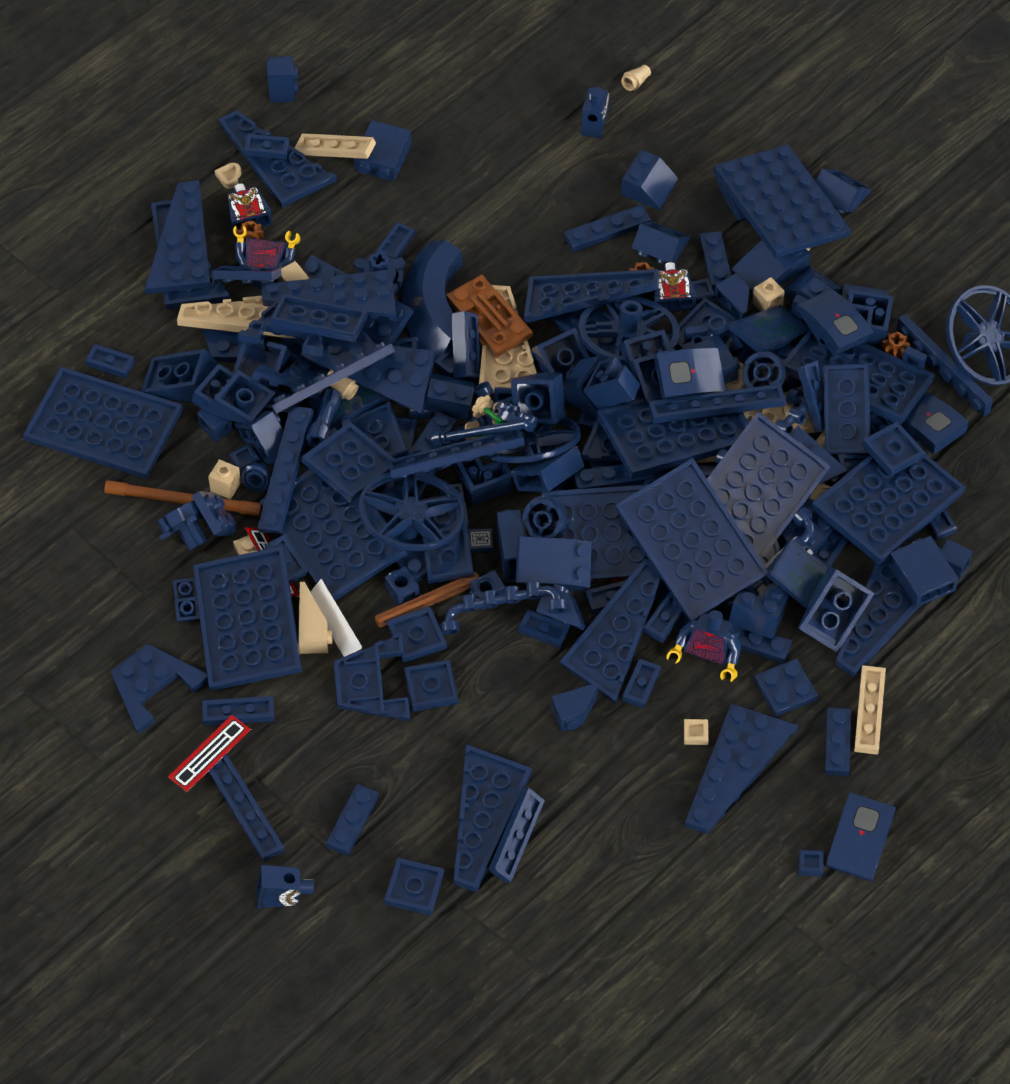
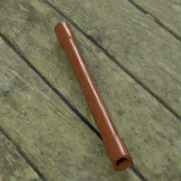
(125, 489)

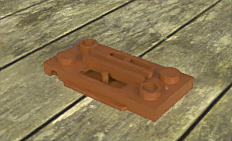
(498, 322)

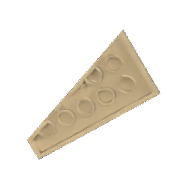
(224, 316)
(509, 365)

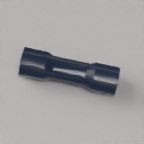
(327, 406)

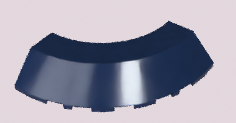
(425, 294)

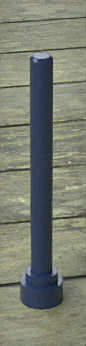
(443, 437)

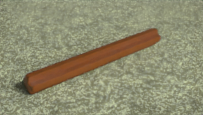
(425, 600)

